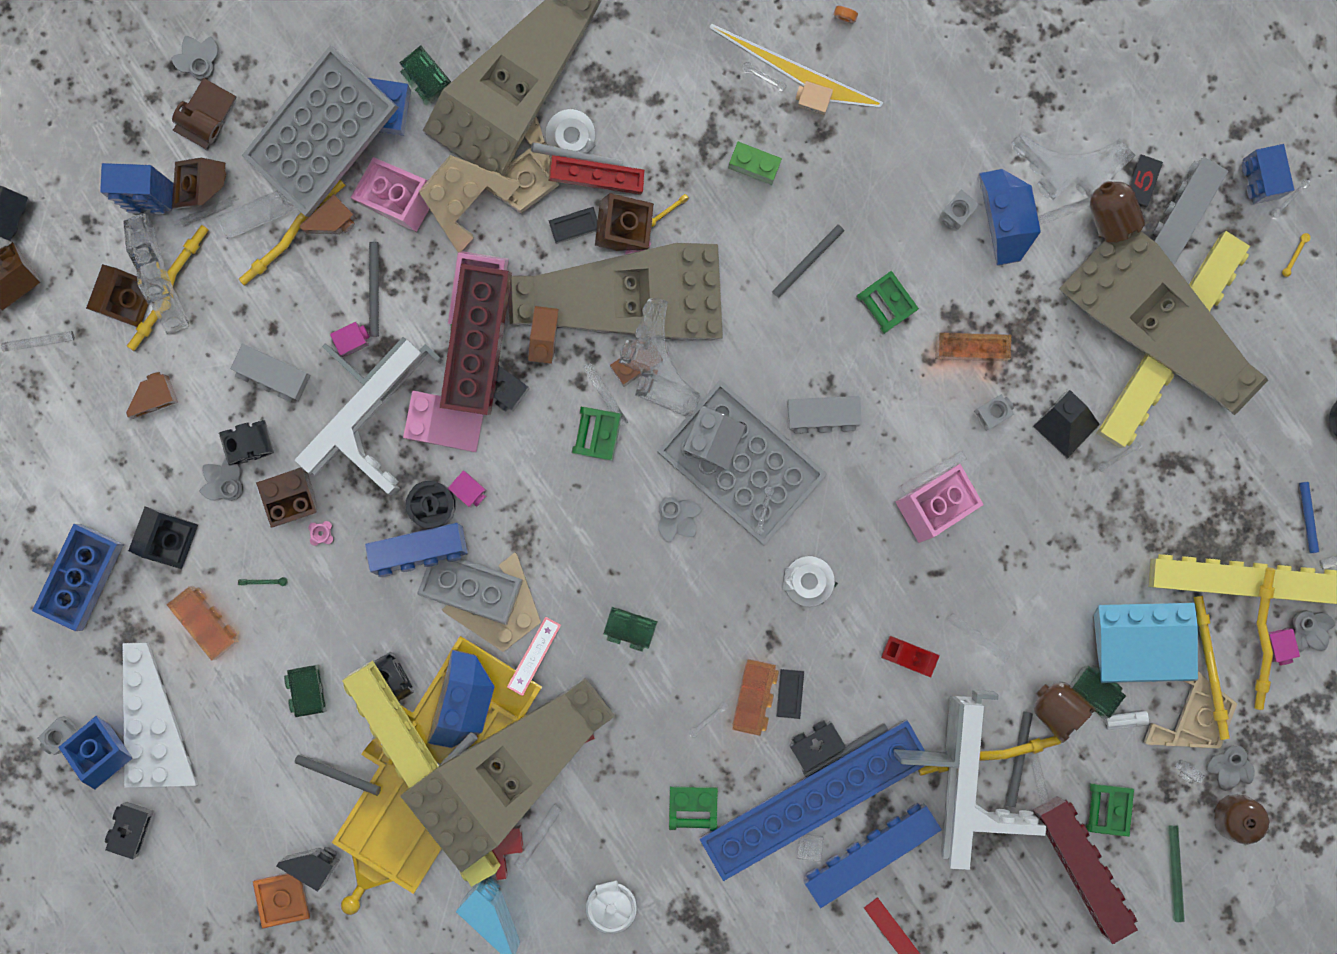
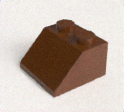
(623, 223)
(118, 296)

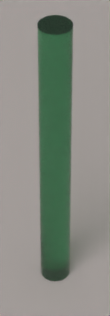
(1176, 873)

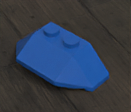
(1009, 214)
(462, 701)

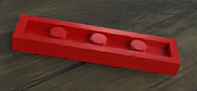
(596, 175)

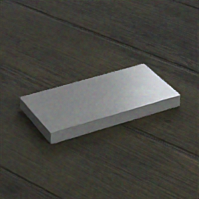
(472, 588)

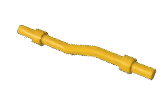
(190, 247)
(260, 265)
(1266, 593)
(1220, 713)
(1035, 745)

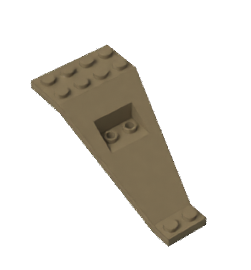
(489, 115)
(1129, 287)
(598, 294)
(470, 801)

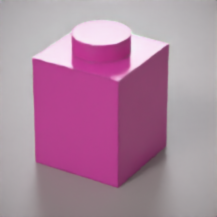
(350, 339)
(468, 489)
(1284, 646)

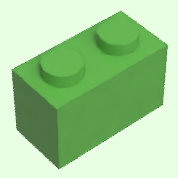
(754, 163)

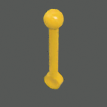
(684, 198)
(1304, 238)

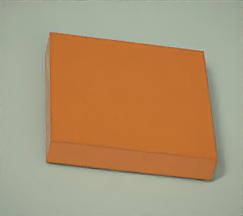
(280, 900)

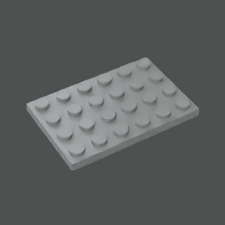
(320, 131)
(759, 461)

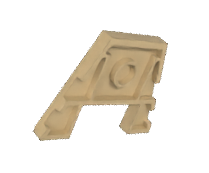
(531, 172)
(455, 189)
(522, 619)
(1196, 722)

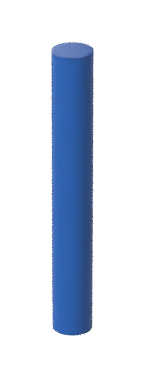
(1309, 517)

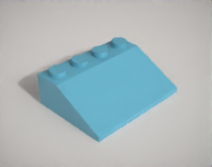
(1147, 642)
(489, 915)

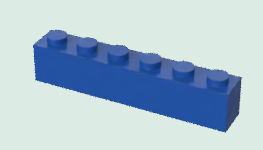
(872, 854)

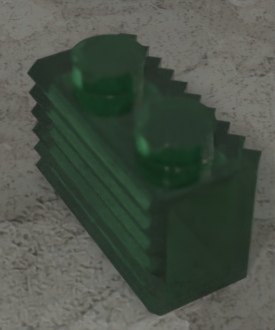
(424, 73)
(630, 628)
(305, 691)
(1102, 696)

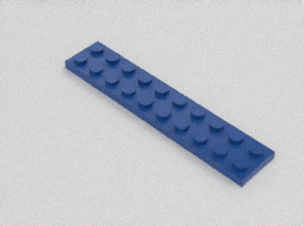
(811, 802)

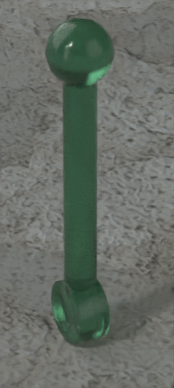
(282, 581)

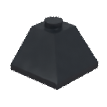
(1067, 423)

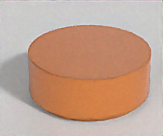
(845, 14)

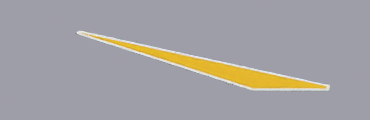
(800, 73)

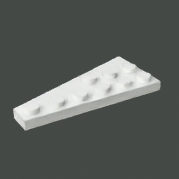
(150, 725)

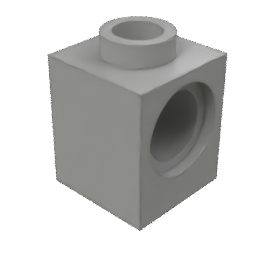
(966, 203)
(986, 417)
(61, 725)

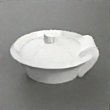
(571, 131)
(809, 581)
(611, 907)

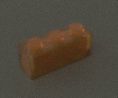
(973, 347)
(203, 622)
(754, 697)

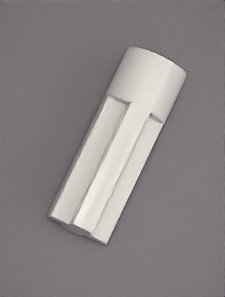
(1127, 720)

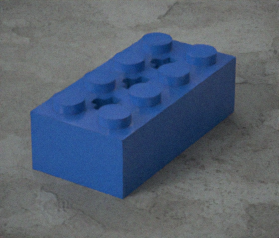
(136, 187)
(63, 582)

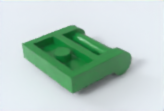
(893, 296)
(604, 433)
(693, 800)
(1118, 810)

